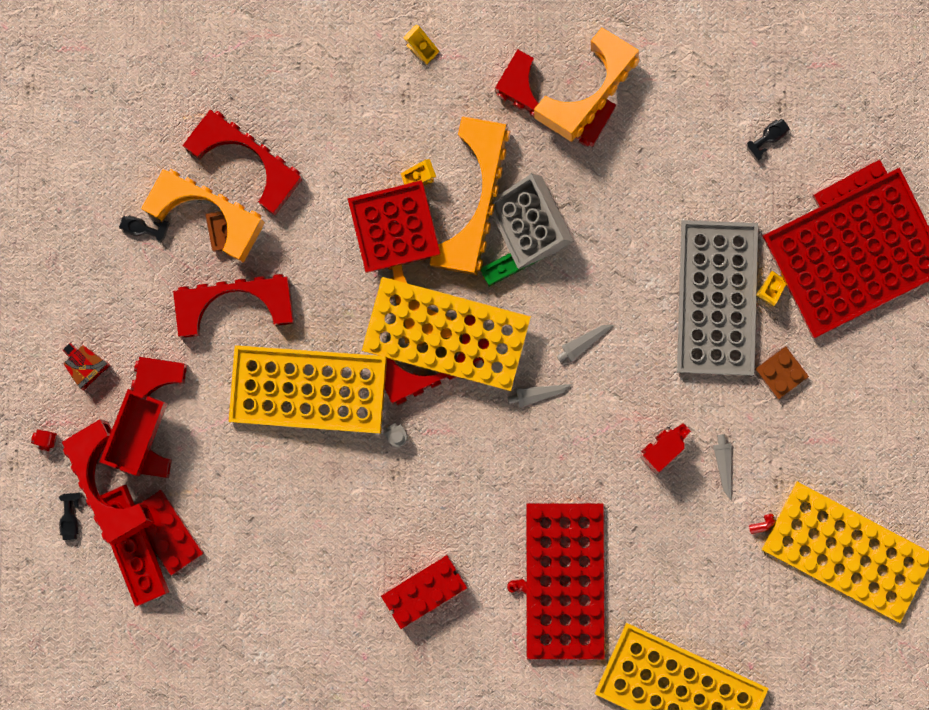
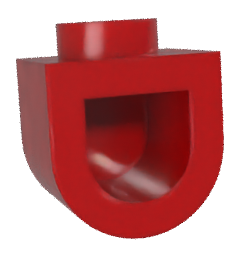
(44, 439)

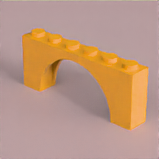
(571, 117)
(241, 225)

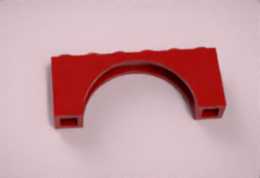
(515, 87)
(215, 132)
(192, 303)
(149, 377)
(402, 384)
(83, 451)

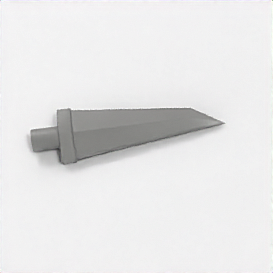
(579, 345)
(531, 395)
(723, 459)

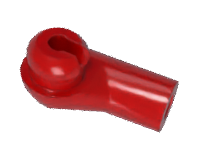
(764, 526)
(516, 586)

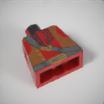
(84, 365)

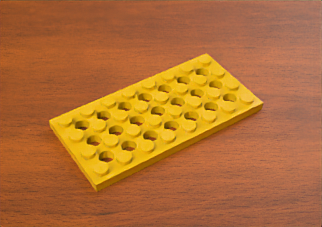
(444, 303)
(300, 359)
(869, 530)
(684, 659)

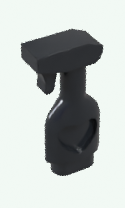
(771, 134)
(138, 227)
(68, 522)

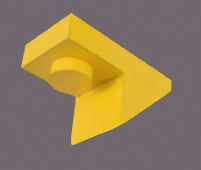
(421, 44)
(421, 171)
(771, 289)

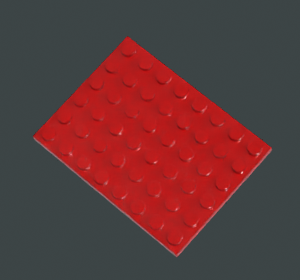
(853, 252)

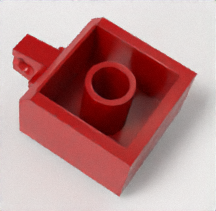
(666, 448)

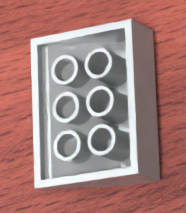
(530, 221)

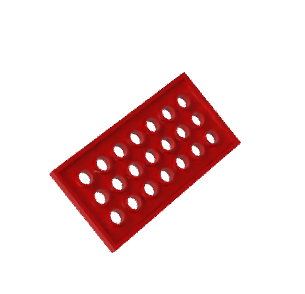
(574, 590)

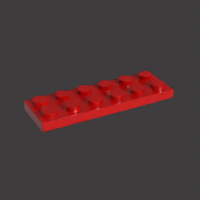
(136, 556)

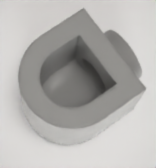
(396, 435)

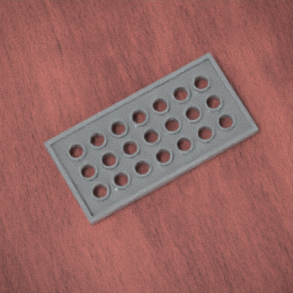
(747, 290)

